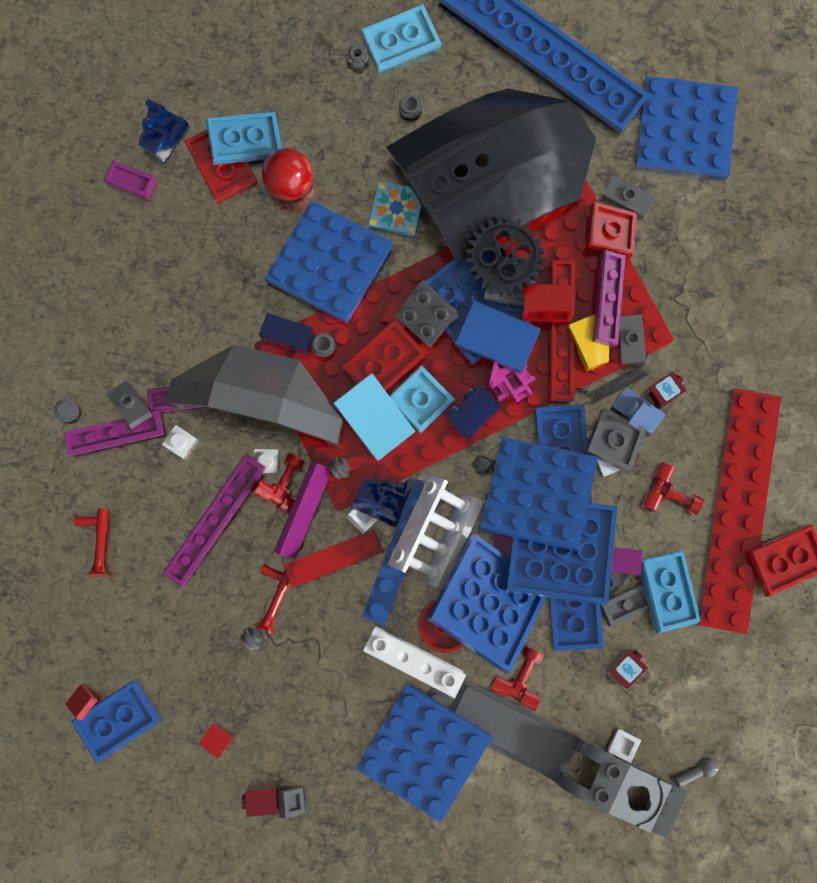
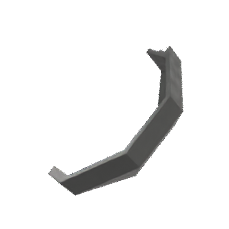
(260, 388)

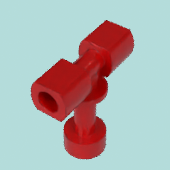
(663, 489)
(278, 492)
(516, 687)

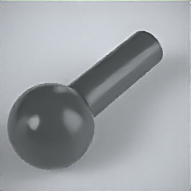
(706, 767)

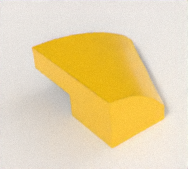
(590, 353)

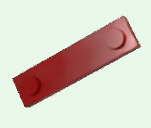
(333, 558)

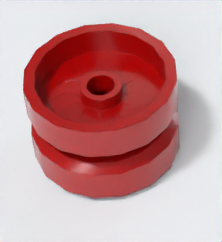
(434, 636)

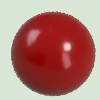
(287, 174)

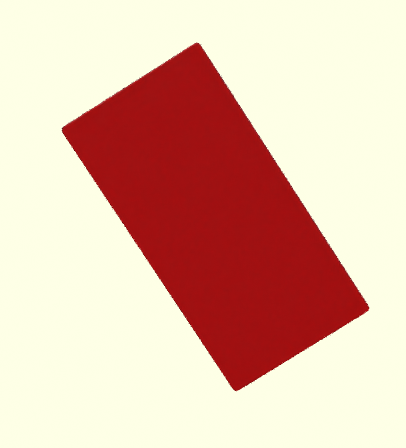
(564, 238)

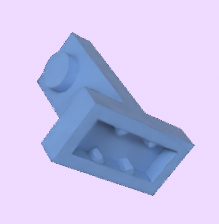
(638, 410)

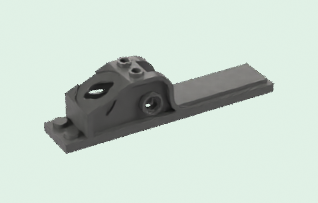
(550, 749)

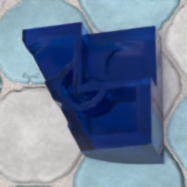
(160, 130)
(382, 499)

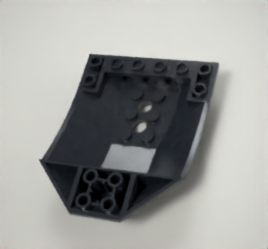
(535, 165)

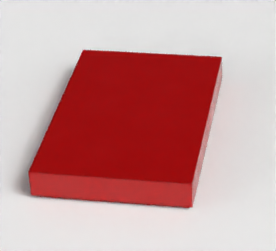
(221, 179)
(386, 356)
(785, 560)

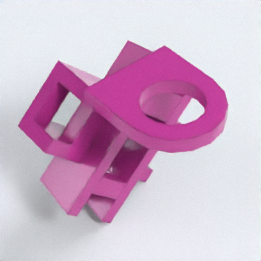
(508, 384)

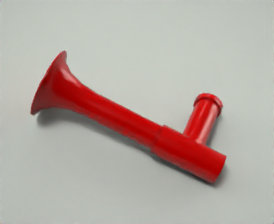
(101, 530)
(267, 622)

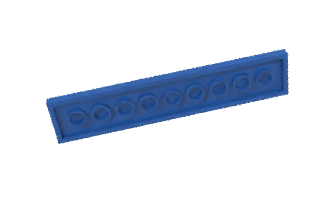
(555, 57)
(573, 622)

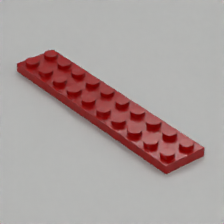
(739, 510)

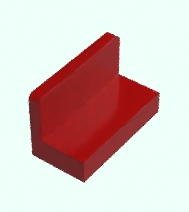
(548, 303)

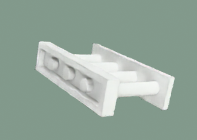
(453, 540)
(415, 661)

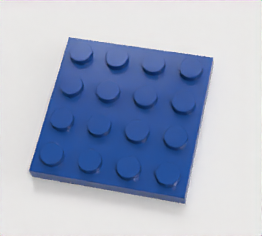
(687, 127)
(329, 262)
(460, 291)
(539, 493)
(566, 573)
(479, 608)
(424, 752)

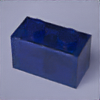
(286, 334)
(472, 412)

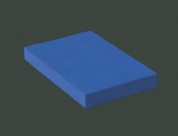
(497, 337)
(116, 721)

